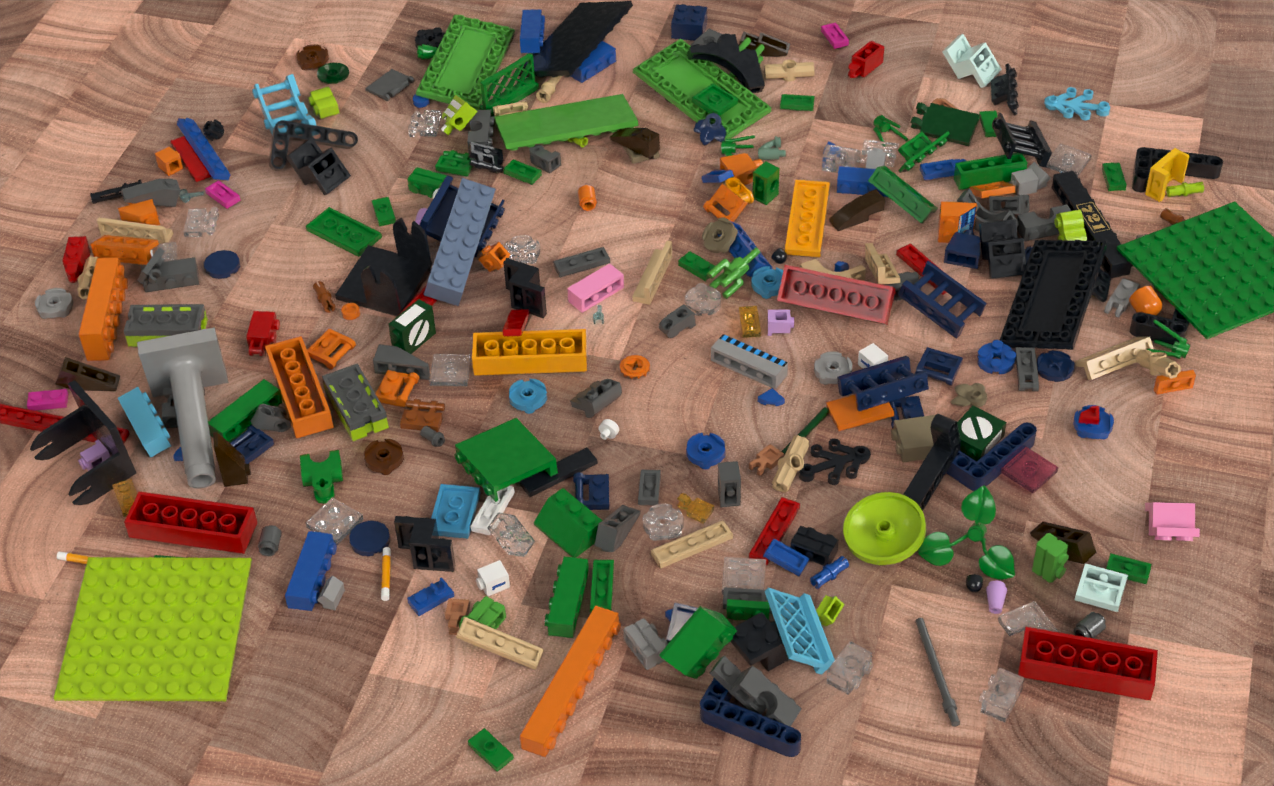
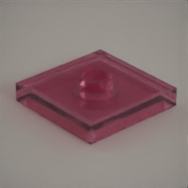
(1029, 470)

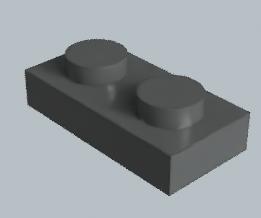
(649, 487)

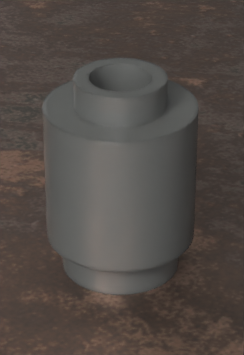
(269, 540)
(1090, 625)

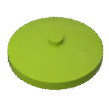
(884, 528)

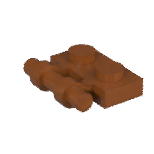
(417, 419)

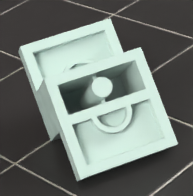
(971, 60)
(1101, 587)

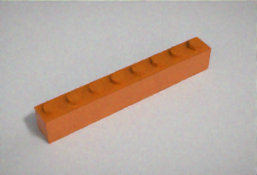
(570, 682)

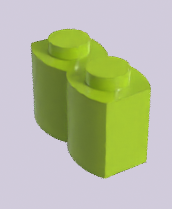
(323, 102)
(1070, 226)

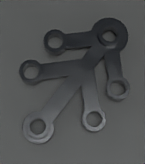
(858, 455)

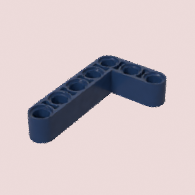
(989, 467)
(741, 719)

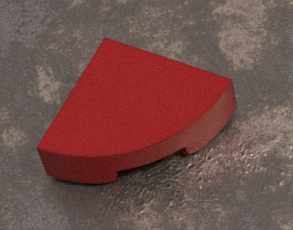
(1090, 416)

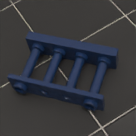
(932, 309)
(882, 373)

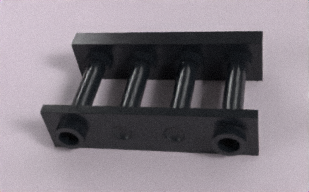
(1022, 140)

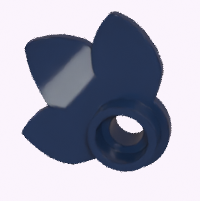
(710, 131)

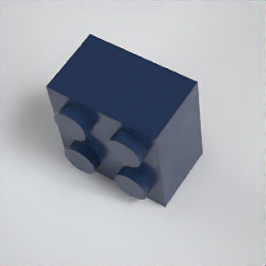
(688, 22)

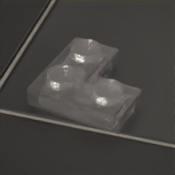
(1026, 616)

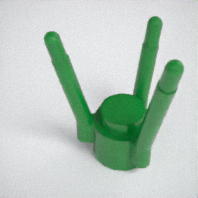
(883, 125)
(729, 147)
(1178, 349)

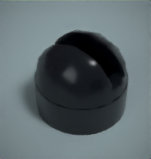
(779, 256)
(974, 582)

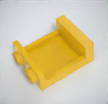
(1169, 168)

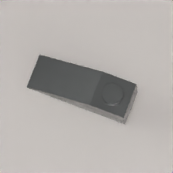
(161, 191)
(398, 360)
(615, 528)

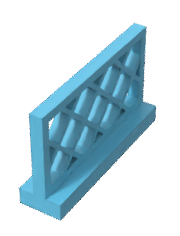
(810, 630)

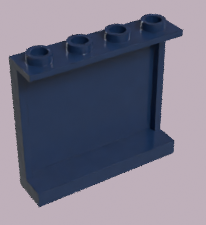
(439, 210)

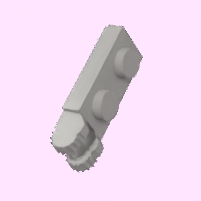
(1121, 297)

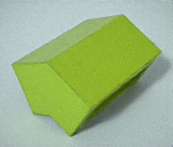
(829, 610)

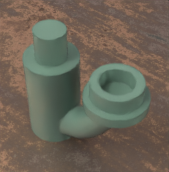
(765, 152)

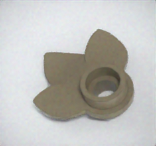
(969, 395)

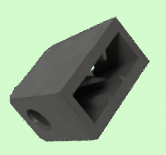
(1016, 203)

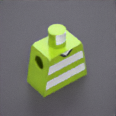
(457, 115)

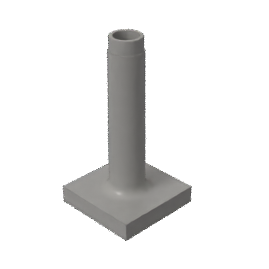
(187, 365)

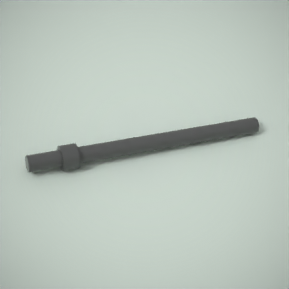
(948, 703)

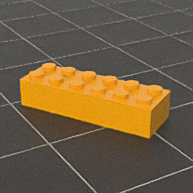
(531, 353)

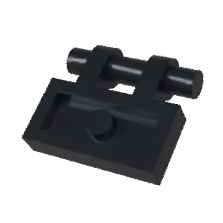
(488, 154)

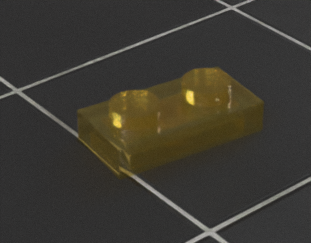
(749, 321)
(125, 494)

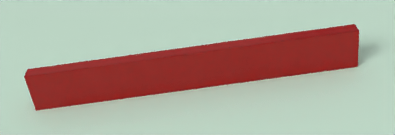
(39, 420)

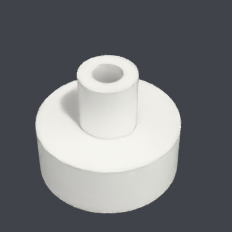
(608, 429)

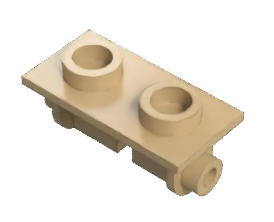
(510, 108)

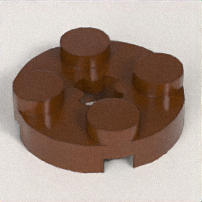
(306, 60)
(386, 464)

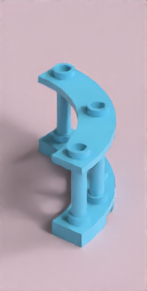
(291, 85)

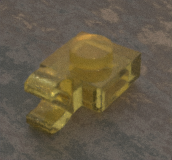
(697, 509)

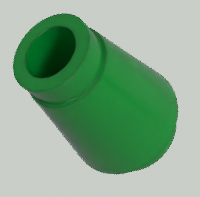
(425, 52)

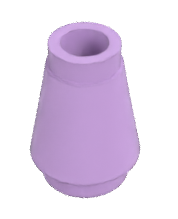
(996, 596)

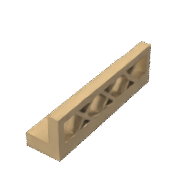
(135, 230)
(880, 266)
(653, 274)
(1113, 357)

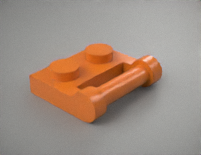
(728, 200)
(327, 344)
(391, 386)

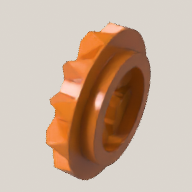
(629, 362)

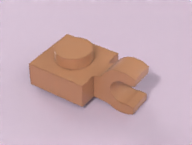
(454, 612)

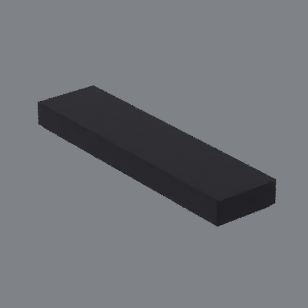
(566, 468)

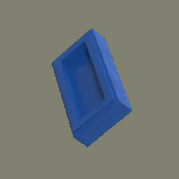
(717, 176)
(786, 557)

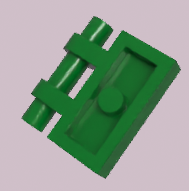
(454, 163)

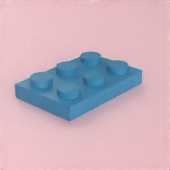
(455, 510)

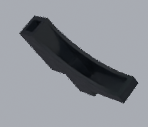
(726, 52)

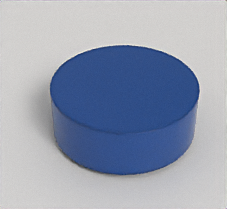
(420, 101)

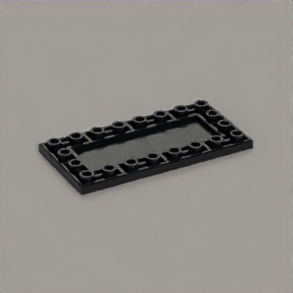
(577, 37)
(1053, 294)

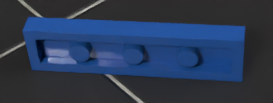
(744, 245)

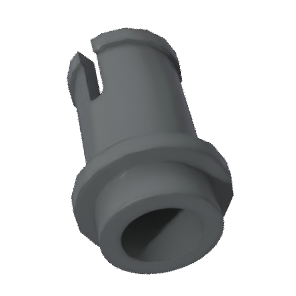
(434, 437)

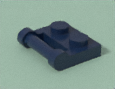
(942, 362)
(909, 406)
(252, 443)
(597, 490)

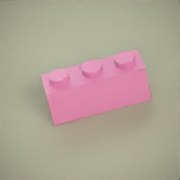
(595, 287)

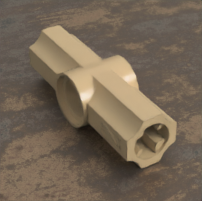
(789, 70)
(86, 277)
(1158, 363)
(790, 464)

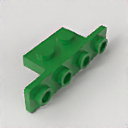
(918, 147)

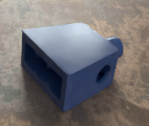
(963, 250)

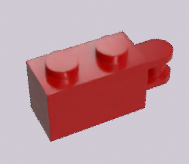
(866, 60)
(75, 256)
(262, 331)

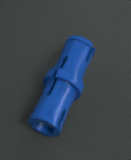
(829, 572)

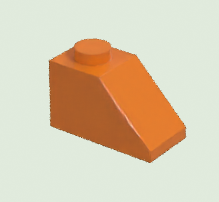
(140, 212)

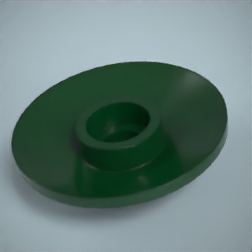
(333, 73)

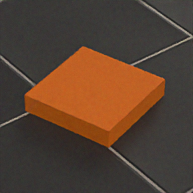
(992, 189)

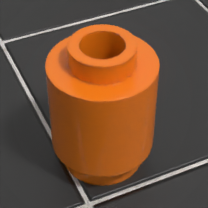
(587, 197)

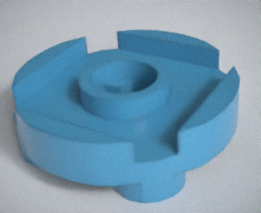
(764, 288)
(527, 403)

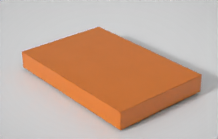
(846, 415)

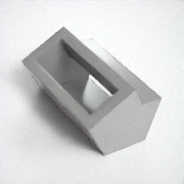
(1041, 174)
(331, 593)

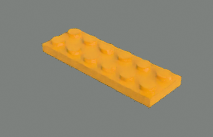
(807, 218)

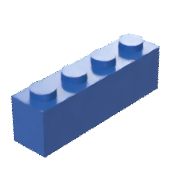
(532, 31)
(310, 571)

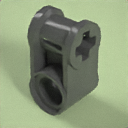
(271, 418)

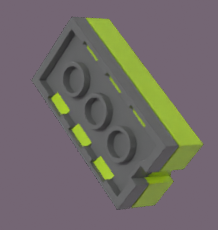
(163, 320)
(355, 402)

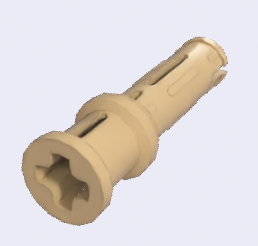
(547, 89)

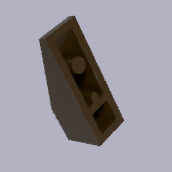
(638, 140)
(87, 376)
(231, 462)
(1079, 542)

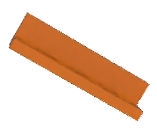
(126, 248)

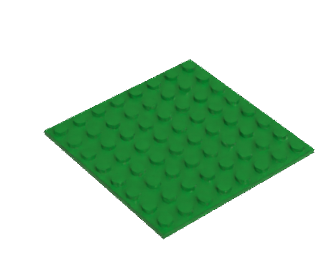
(1210, 268)

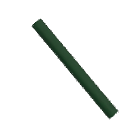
(810, 426)

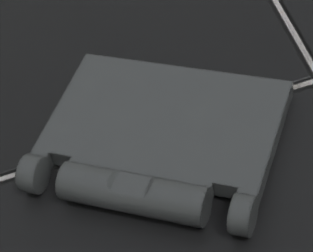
(389, 84)

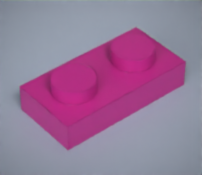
(835, 35)
(222, 194)
(47, 399)

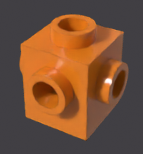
(494, 256)

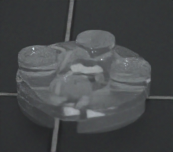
(530, 252)
(703, 292)
(665, 531)

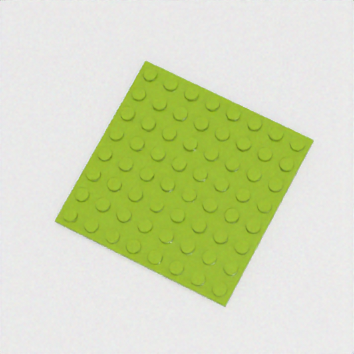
(154, 629)

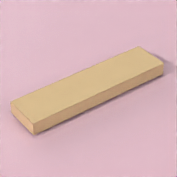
(691, 544)
(499, 643)

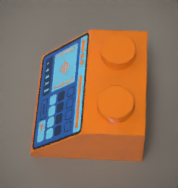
(955, 218)

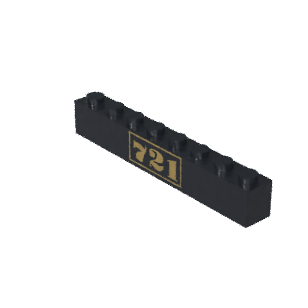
(1072, 193)

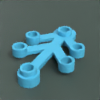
(1075, 105)

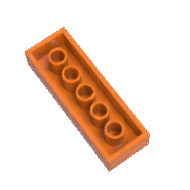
(103, 309)
(299, 387)

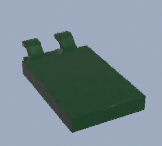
(940, 119)

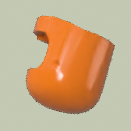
(1146, 301)

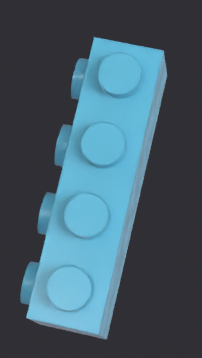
(144, 421)

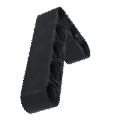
(307, 134)
(1198, 166)
(1143, 326)
(937, 462)

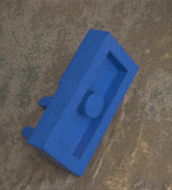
(430, 597)

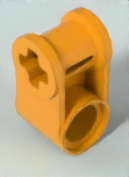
(739, 189)

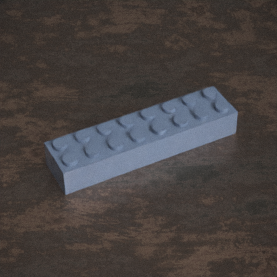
(459, 242)

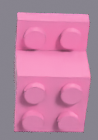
(1172, 520)

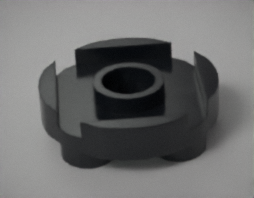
(429, 37)

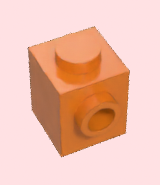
(169, 161)

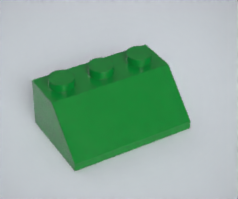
(568, 523)
(698, 642)

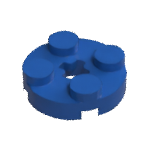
(996, 349)
(1094, 431)
(709, 458)

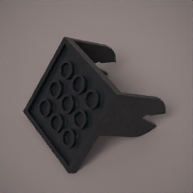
(386, 278)
(73, 428)

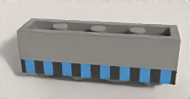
(749, 361)

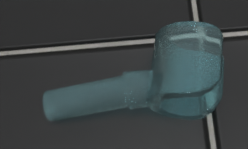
(185, 196)
(598, 315)

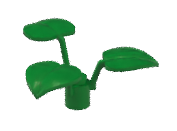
(976, 506)

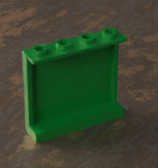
(504, 457)

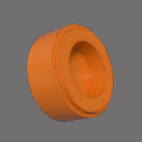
(350, 311)

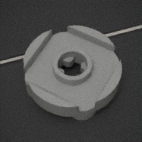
(47, 309)
(823, 365)

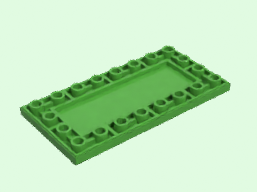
(463, 59)
(681, 79)
(565, 121)

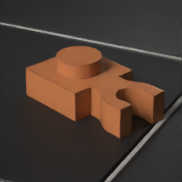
(766, 458)

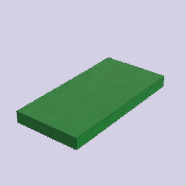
(343, 231)

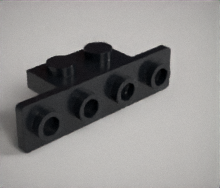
(1004, 89)

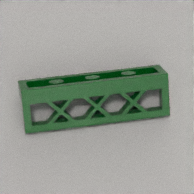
(902, 193)

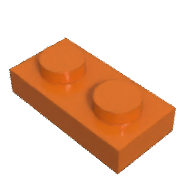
(1183, 381)

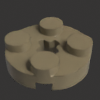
(726, 239)

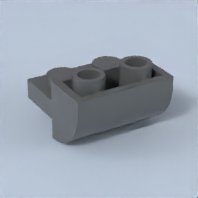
(597, 396)

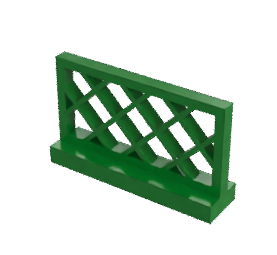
(512, 94)

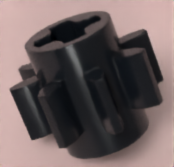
(213, 130)

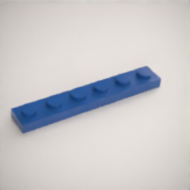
(203, 149)

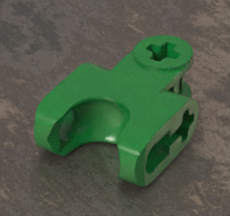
(322, 475)

